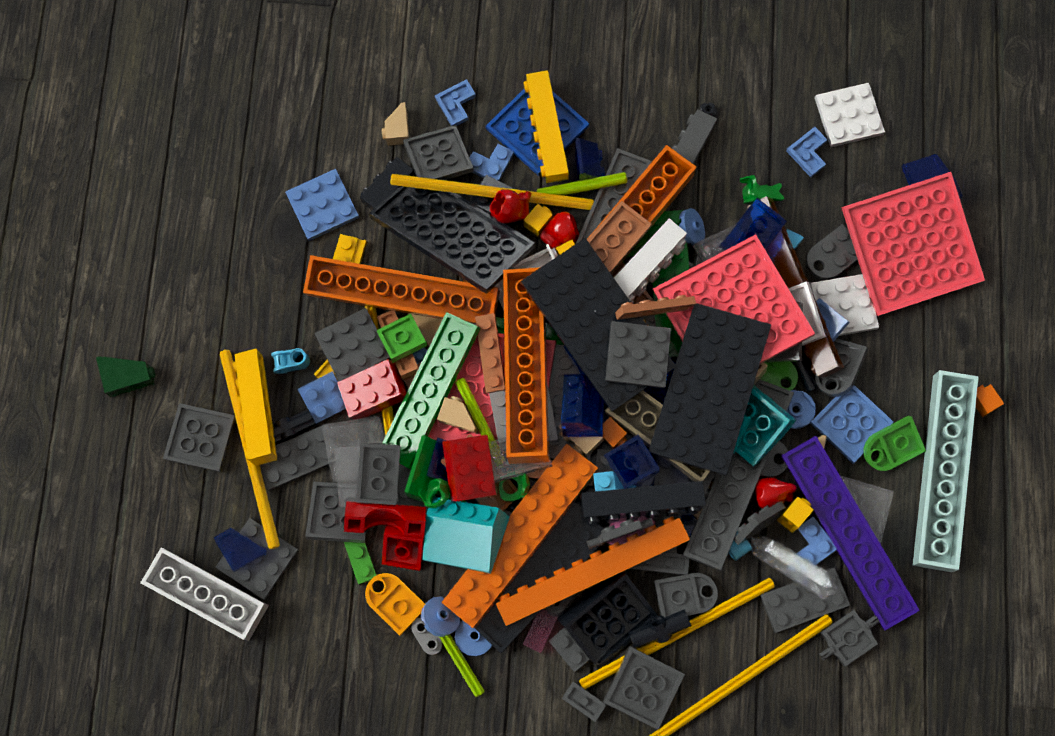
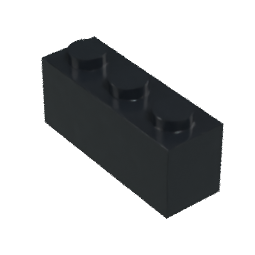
(381, 186)

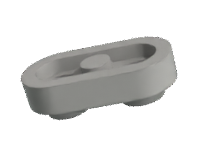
(425, 637)

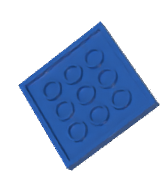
(514, 128)

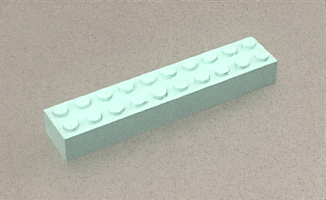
(945, 471)

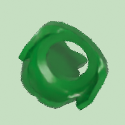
(753, 190)
(436, 487)
(523, 489)

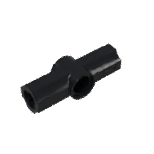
(290, 427)
(660, 629)

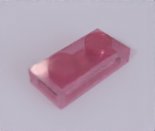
(540, 631)

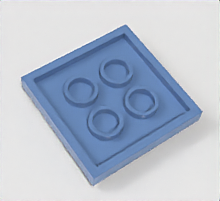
(322, 204)
(850, 422)

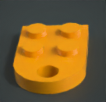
(395, 603)

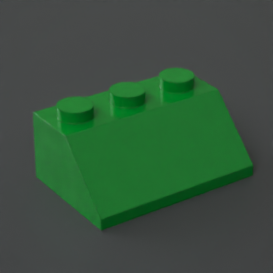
(417, 477)

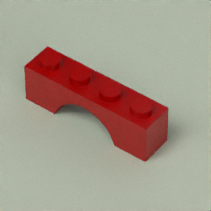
(406, 518)

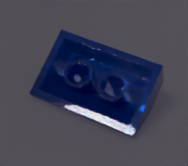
(581, 408)

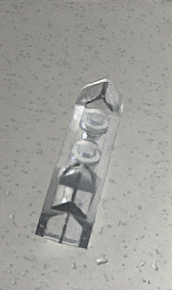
(793, 566)

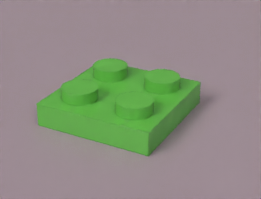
(401, 338)

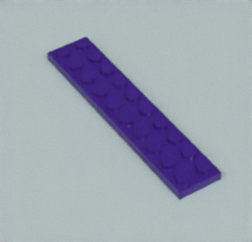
(850, 533)

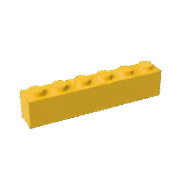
(547, 127)
(255, 407)

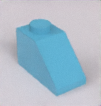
(607, 481)

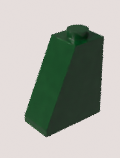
(124, 375)

